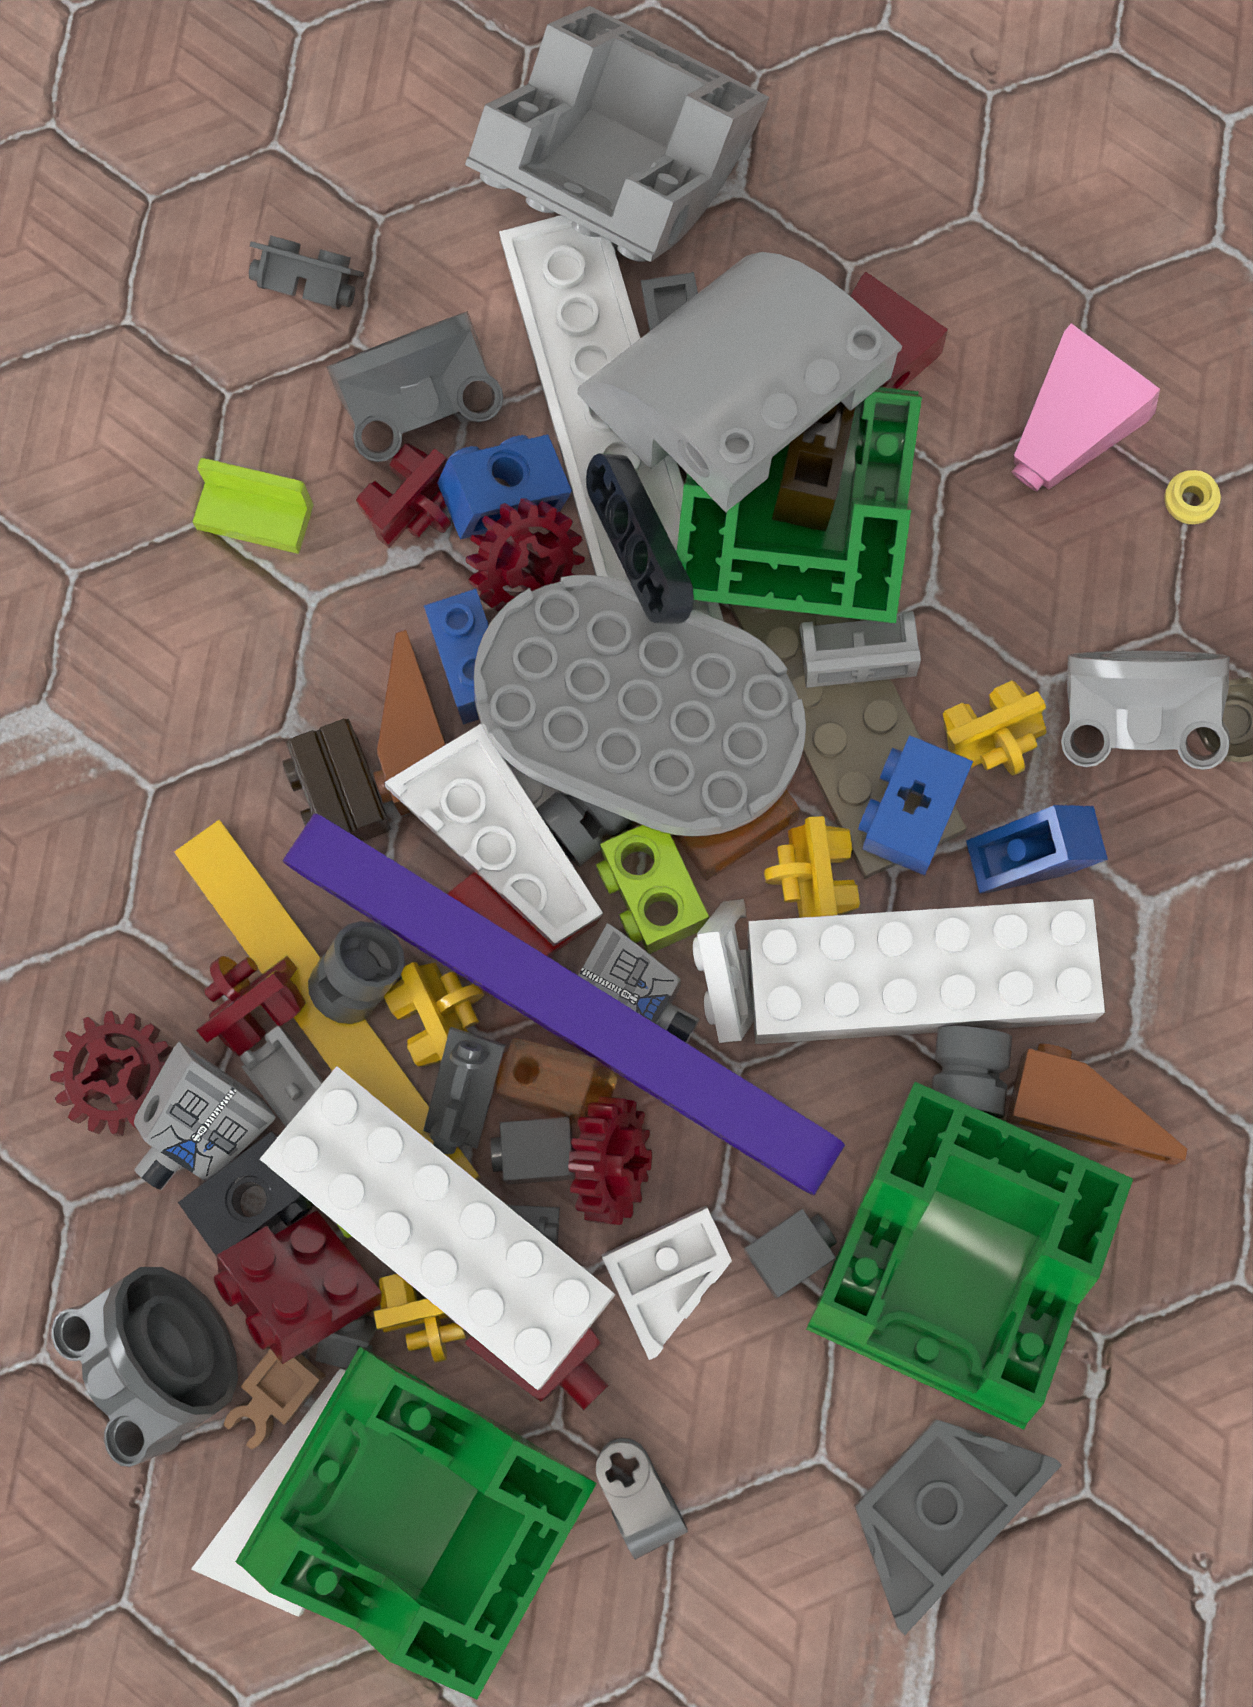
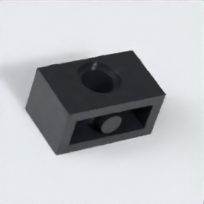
(217, 1202)

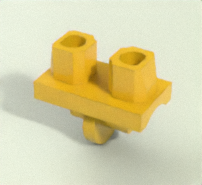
(1000, 734)
(807, 871)
(440, 1003)
(403, 1310)

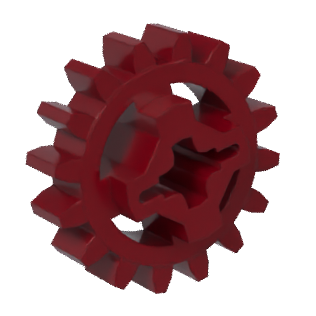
(506, 546)
(102, 1052)
(610, 1160)

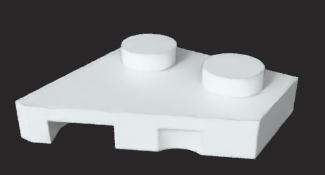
(726, 972)

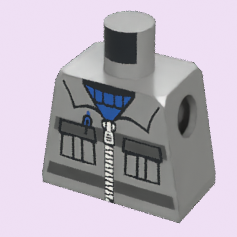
(638, 982)
(196, 1119)

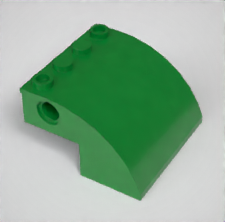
(789, 567)
(970, 1255)
(416, 1524)

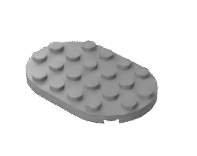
(636, 715)

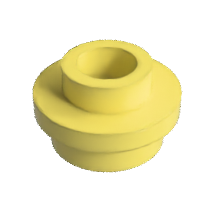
(1194, 482)

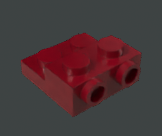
(295, 1285)

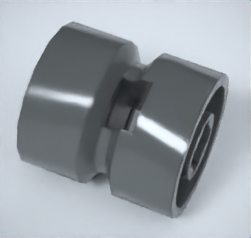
(575, 836)
(356, 972)
(972, 1066)

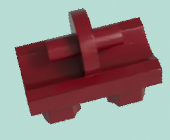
(414, 504)
(232, 1018)

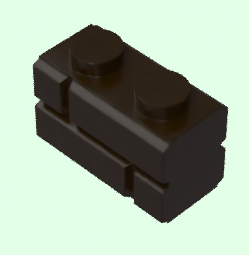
(336, 780)

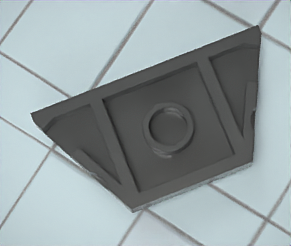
(942, 1510)

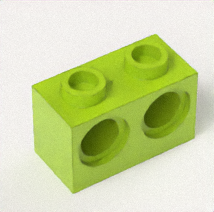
(665, 881)

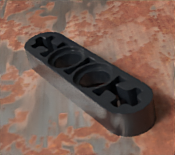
(639, 539)

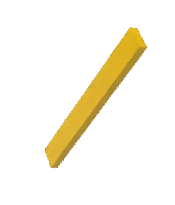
(269, 936)

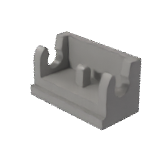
(859, 651)
(282, 1074)

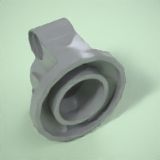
(1147, 702)

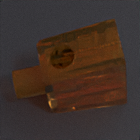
(564, 1081)

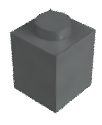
(533, 1150)
(792, 1252)

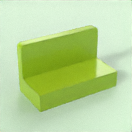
(252, 506)

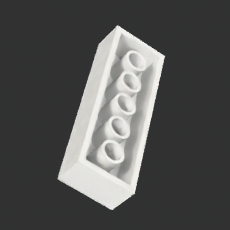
(924, 971)
(438, 1228)

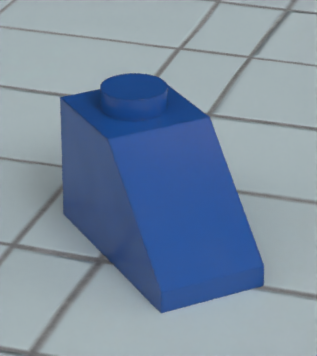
(1037, 848)

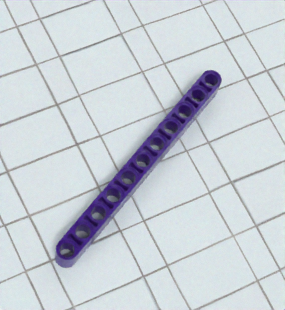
(565, 1004)

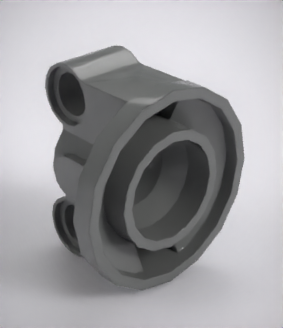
(414, 381)
(150, 1360)

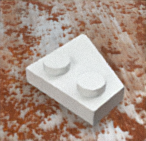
(667, 1274)

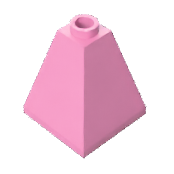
(1081, 411)

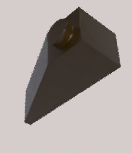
(814, 471)

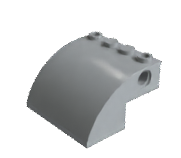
(617, 134)
(742, 373)

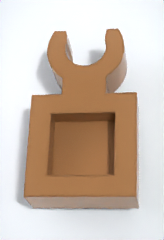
(276, 1392)

